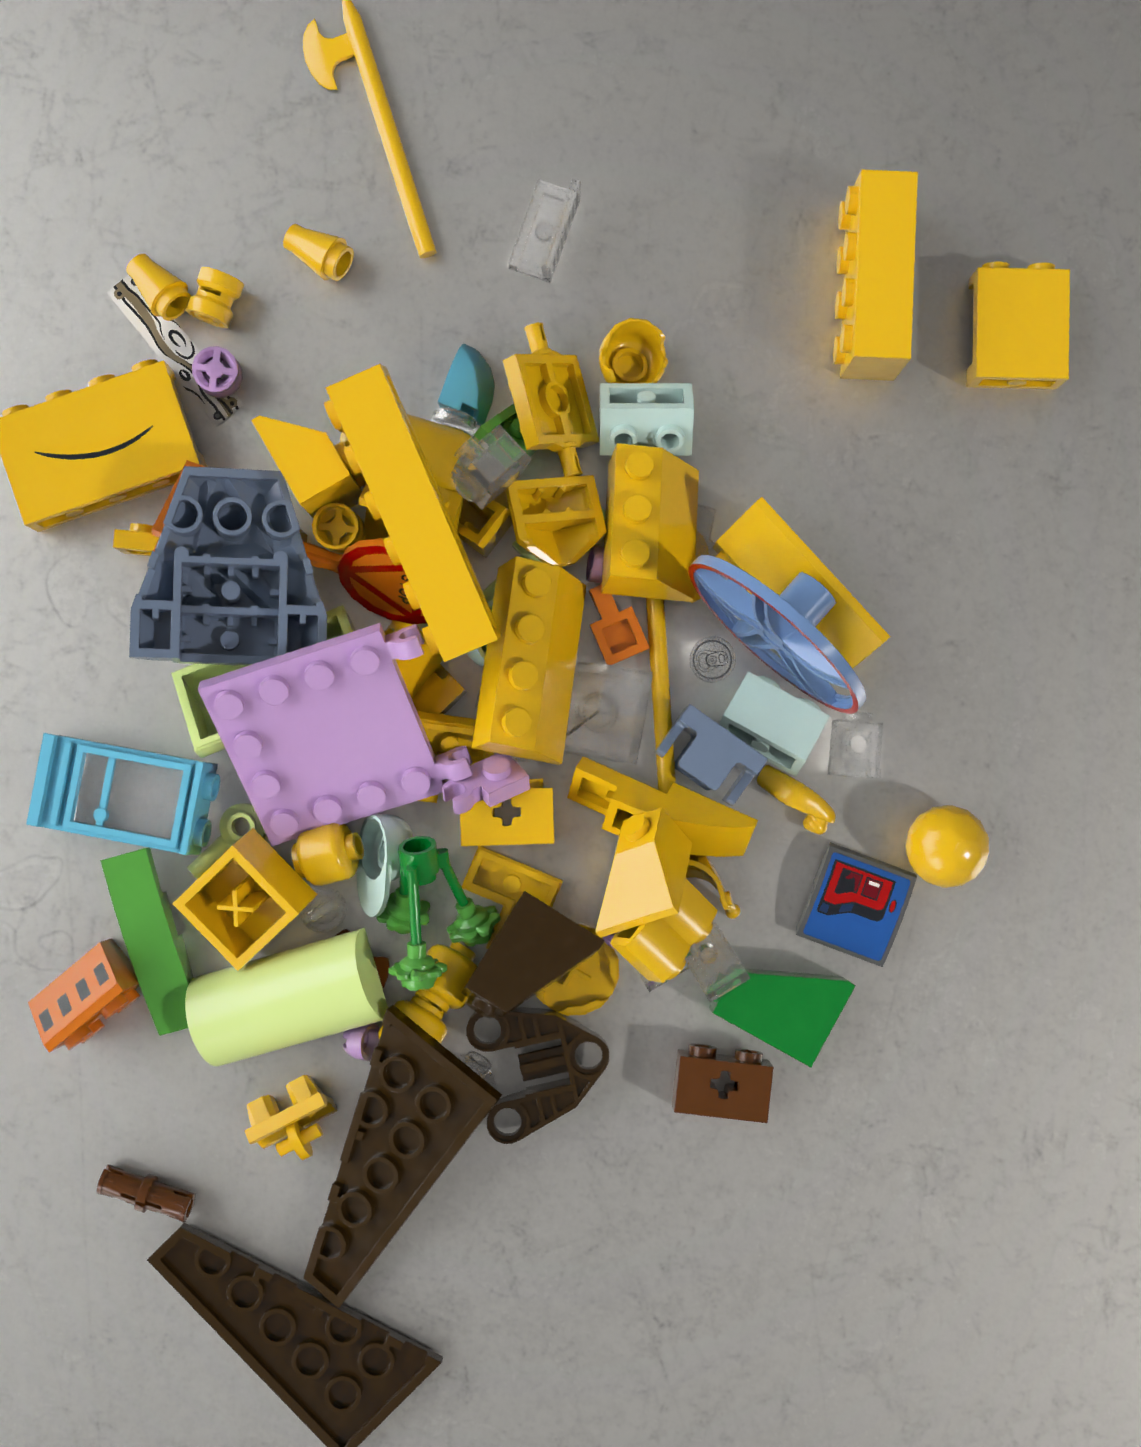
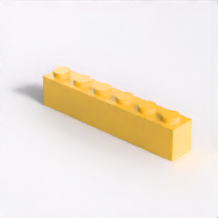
(412, 511)

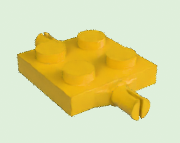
(551, 400)

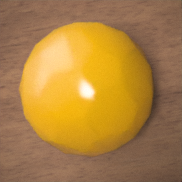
(947, 846)

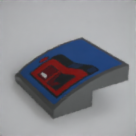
(856, 904)

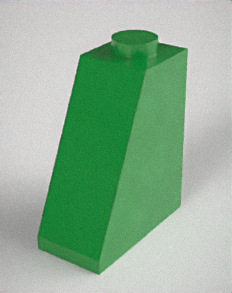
(786, 1009)

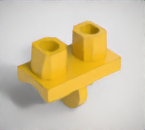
(271, 1125)

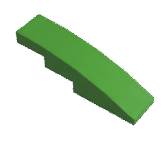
(150, 937)

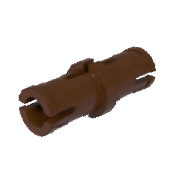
(146, 1193)

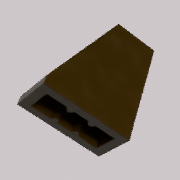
(527, 956)

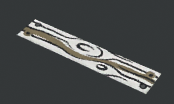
(172, 346)

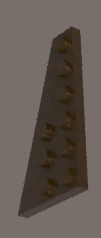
(401, 1139)
(320, 1360)

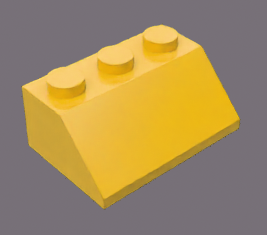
(310, 464)
(649, 524)

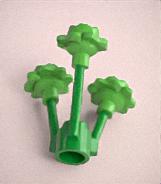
(406, 913)

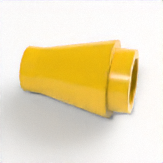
(320, 251)
(161, 290)

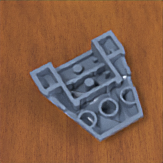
(227, 575)

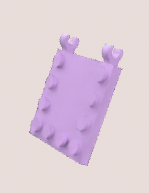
(329, 732)

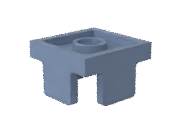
(712, 753)

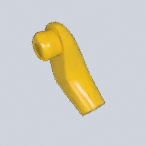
(797, 796)

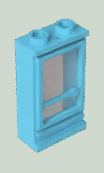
(123, 794)

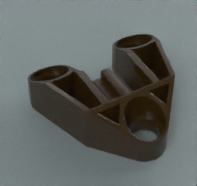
(549, 1100)

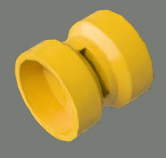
(214, 297)
(330, 525)

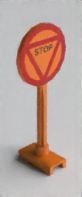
(362, 570)

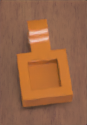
(618, 631)

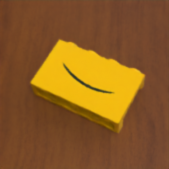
(96, 445)

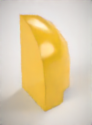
(438, 692)

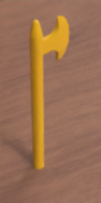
(322, 57)
(661, 688)

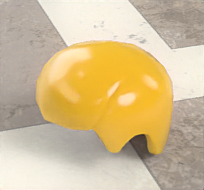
(633, 353)

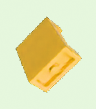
(1020, 326)

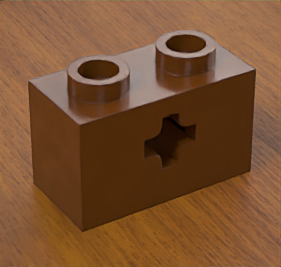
(744, 1100)

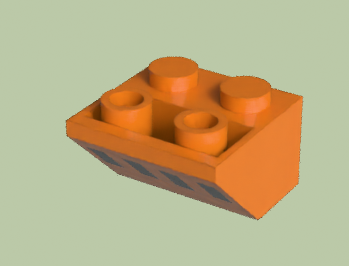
(88, 990)

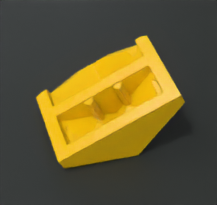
(556, 517)

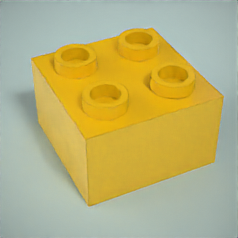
(245, 899)

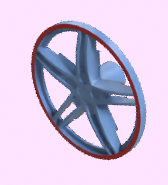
(783, 624)

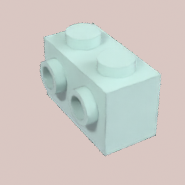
(647, 416)
(774, 722)

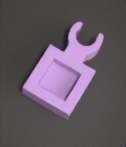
(491, 781)

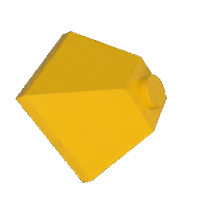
(645, 873)

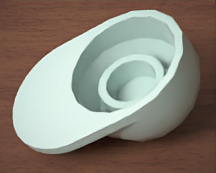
(381, 860)

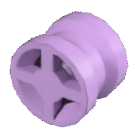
(211, 365)

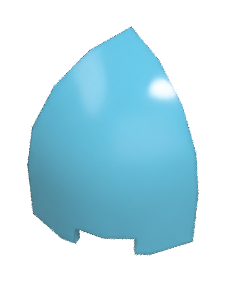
(468, 385)

